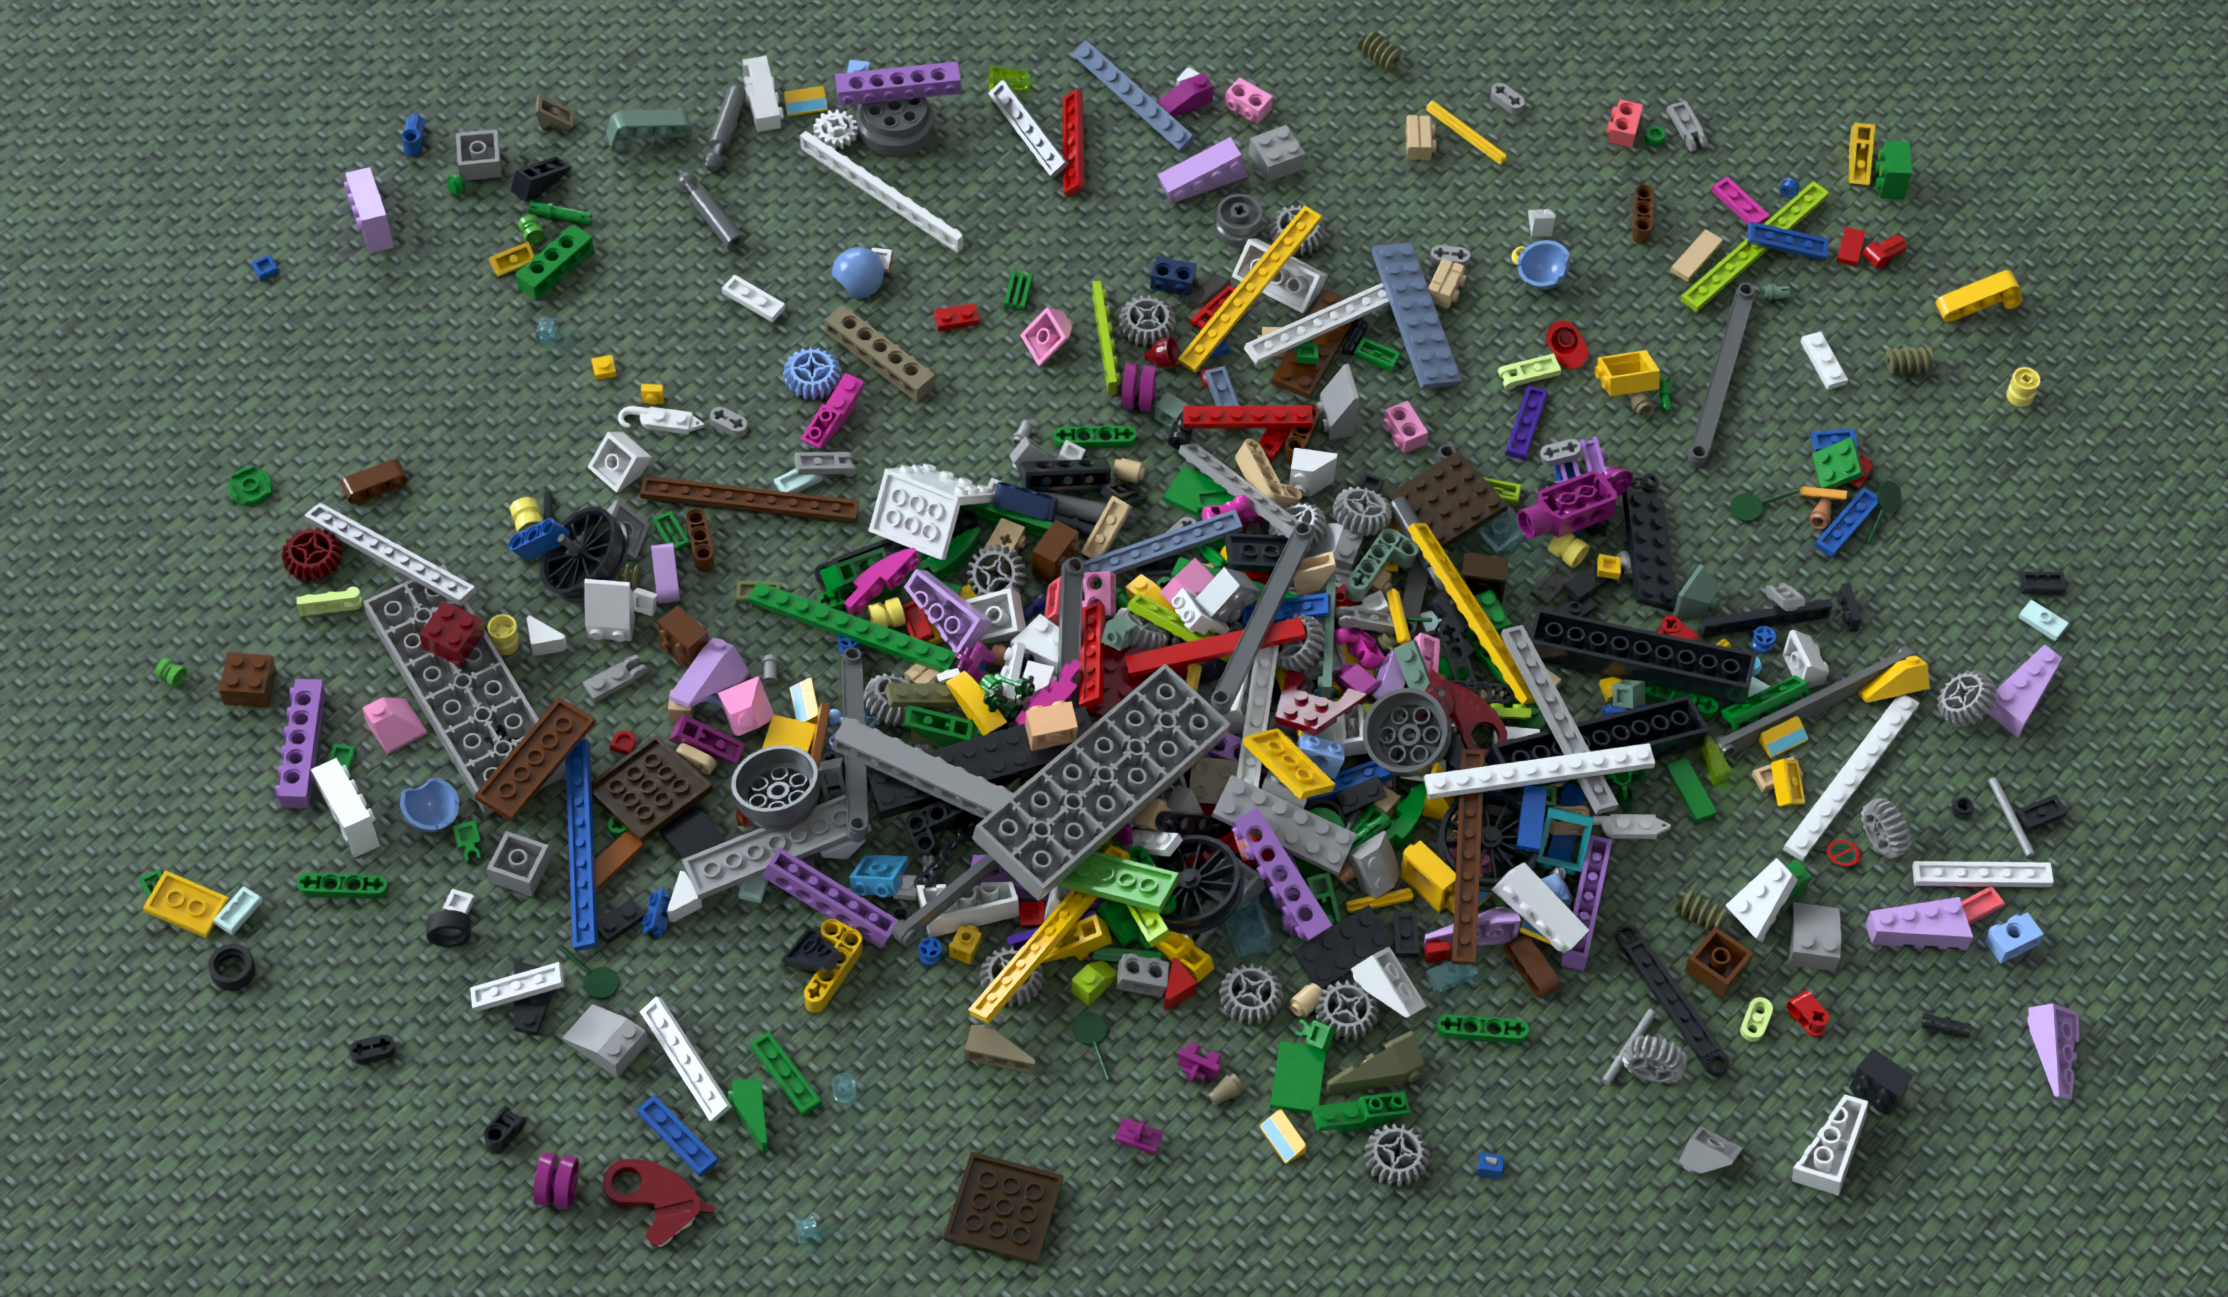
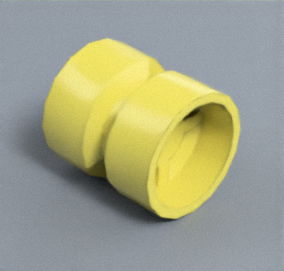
(2023, 387)
(525, 513)
(1571, 549)
(888, 614)
(504, 634)

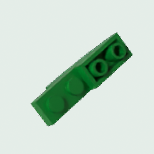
(959, 552)
(1407, 816)
(1361, 1114)

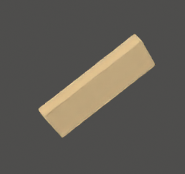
(1696, 255)
(1106, 528)

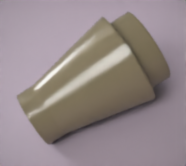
(1641, 404)
(1226, 1089)

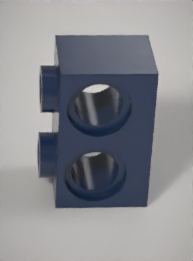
(1173, 276)

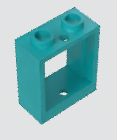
(1569, 816)

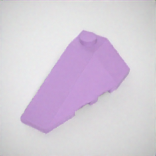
(710, 673)
(1493, 928)

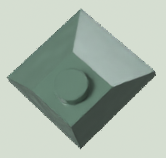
(1697, 595)

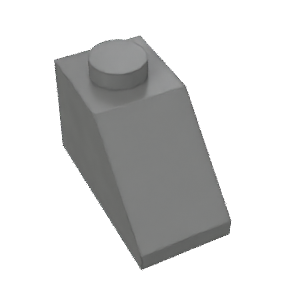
(1029, 451)

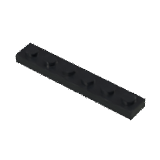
(1770, 617)

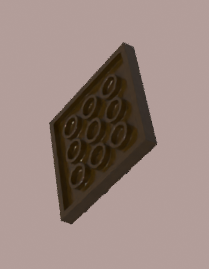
(1451, 499)
(649, 788)
(1004, 1208)

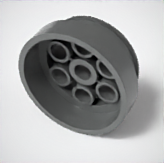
(895, 126)
(1383, 720)
(777, 787)

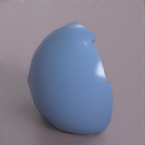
(1543, 264)
(858, 271)
(430, 806)

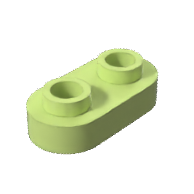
(1756, 1021)

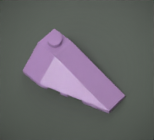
(2054, 1035)

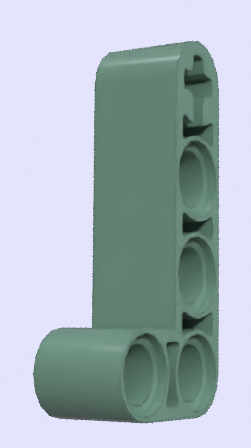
(645, 124)
(1388, 547)

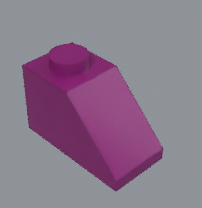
(1355, 678)

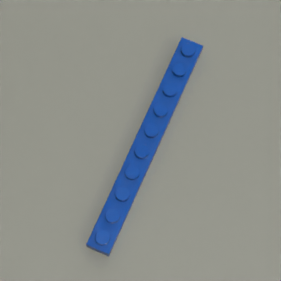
(581, 848)

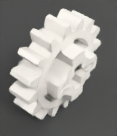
(836, 129)

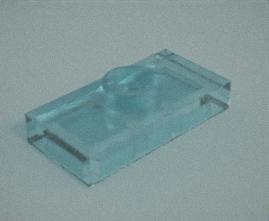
(1450, 975)

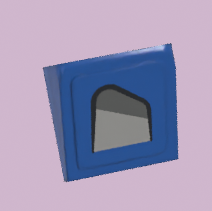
(1490, 1165)

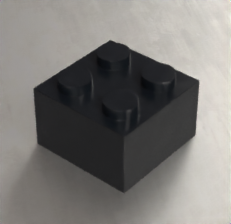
(1880, 1082)

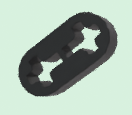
(372, 1049)

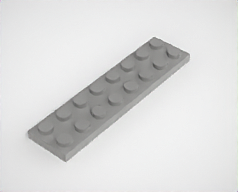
(751, 853)

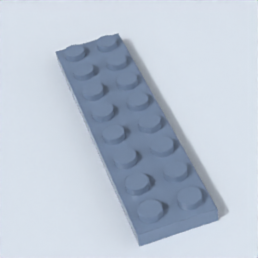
(1416, 315)

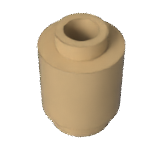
(1128, 470)
(1305, 1000)

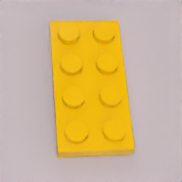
(1289, 763)

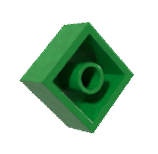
(1893, 169)

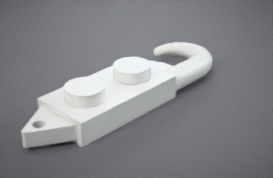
(662, 419)
(1631, 826)

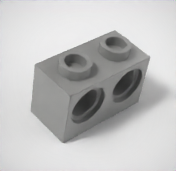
(1142, 980)

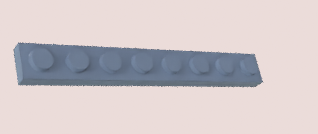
(1133, 96)
(1165, 545)

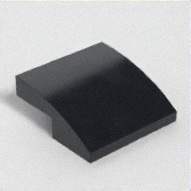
(691, 833)

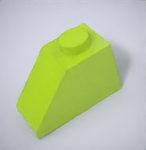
(1093, 981)

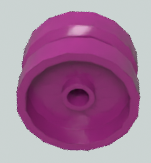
(1141, 388)
(556, 1180)

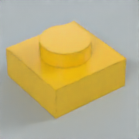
(603, 367)
(652, 394)
(1608, 566)
(1607, 687)

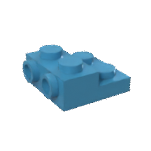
(878, 875)

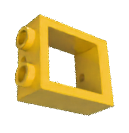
(1628, 373)
(1428, 875)

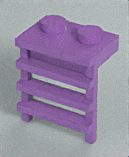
(1593, 457)

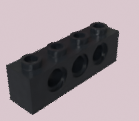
(1065, 474)

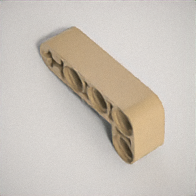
(1261, 475)

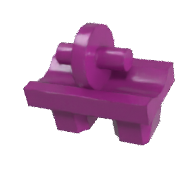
(972, 659)
(1198, 1066)
(1139, 1136)

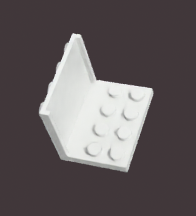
(922, 506)

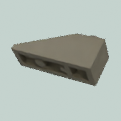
(993, 1049)

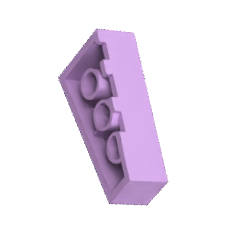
(952, 615)
(2024, 689)

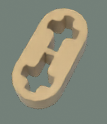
(697, 759)

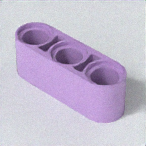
(665, 573)
(1389, 676)

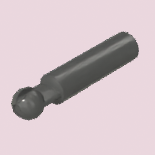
(724, 127)
(711, 212)
(1086, 509)
(1404, 516)

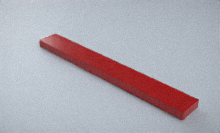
(1209, 648)

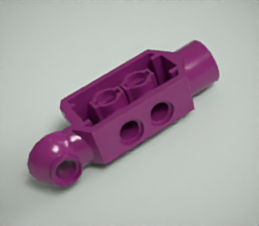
(1574, 503)

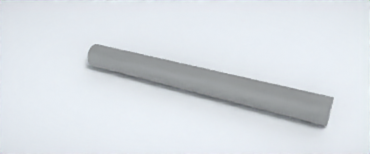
(2009, 813)
(1618, 1063)

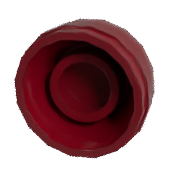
(1164, 354)

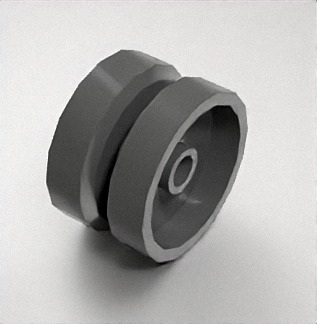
(1238, 220)

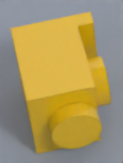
(965, 944)

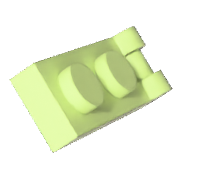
(1529, 371)
(329, 602)

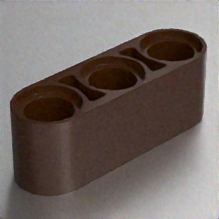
(1642, 214)
(1301, 437)
(374, 481)
(697, 532)
(1532, 966)

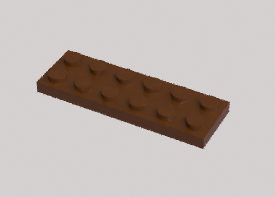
(1304, 378)
(535, 759)

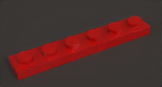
(1073, 143)
(1247, 417)
(1092, 655)

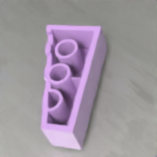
(1204, 172)
(368, 210)
(1921, 924)

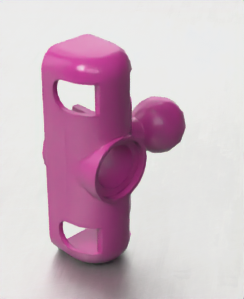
(1242, 506)
(1361, 646)

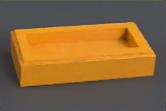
(1831, 494)

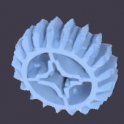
(825, 373)

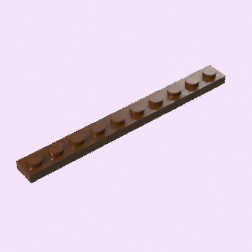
(749, 499)
(1467, 867)

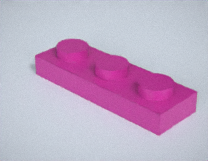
(1739, 202)

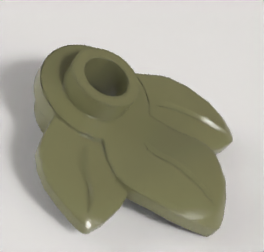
(1388, 641)

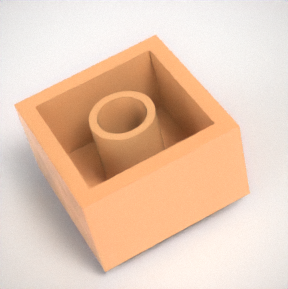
(1051, 725)

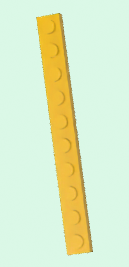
(1249, 289)
(1471, 610)
(1035, 950)

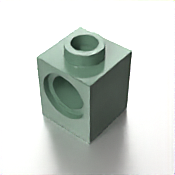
(1169, 409)
(1119, 633)
(1628, 693)

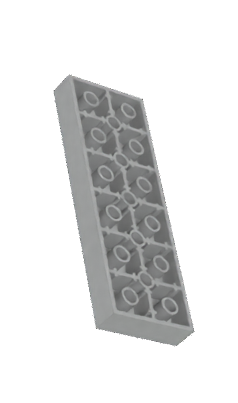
(458, 701)
(1101, 782)

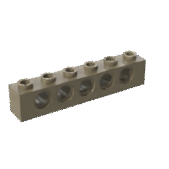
(880, 353)

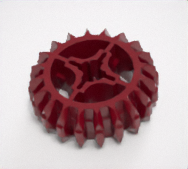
(316, 559)

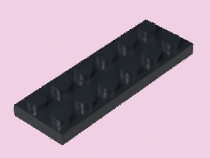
(1649, 550)

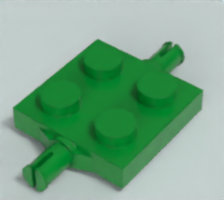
(1122, 923)

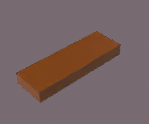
(819, 733)
(615, 858)

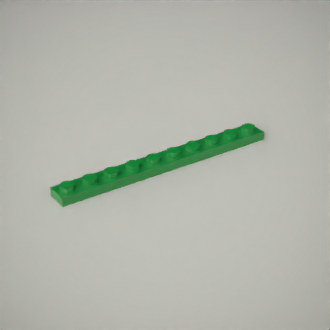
(852, 627)

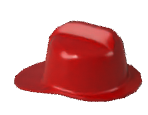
(1567, 344)

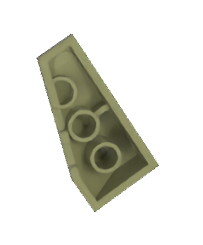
(1391, 1067)

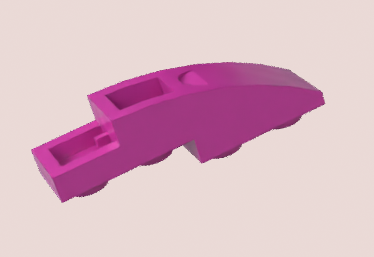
(834, 413)
(885, 573)
(1058, 691)

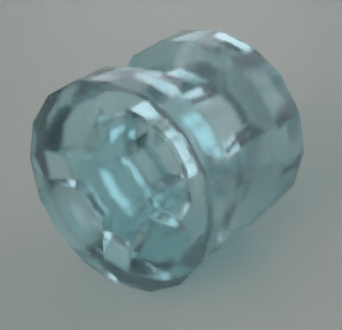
(546, 329)
(846, 1082)
(806, 1228)

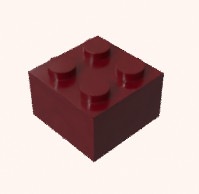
(452, 633)

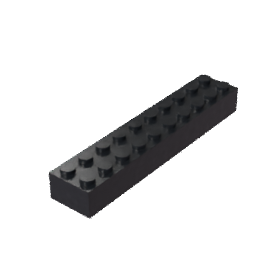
(1643, 655)
(1666, 725)
(995, 756)

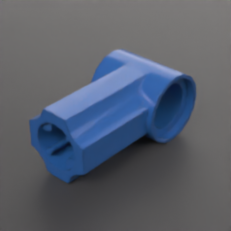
(413, 135)

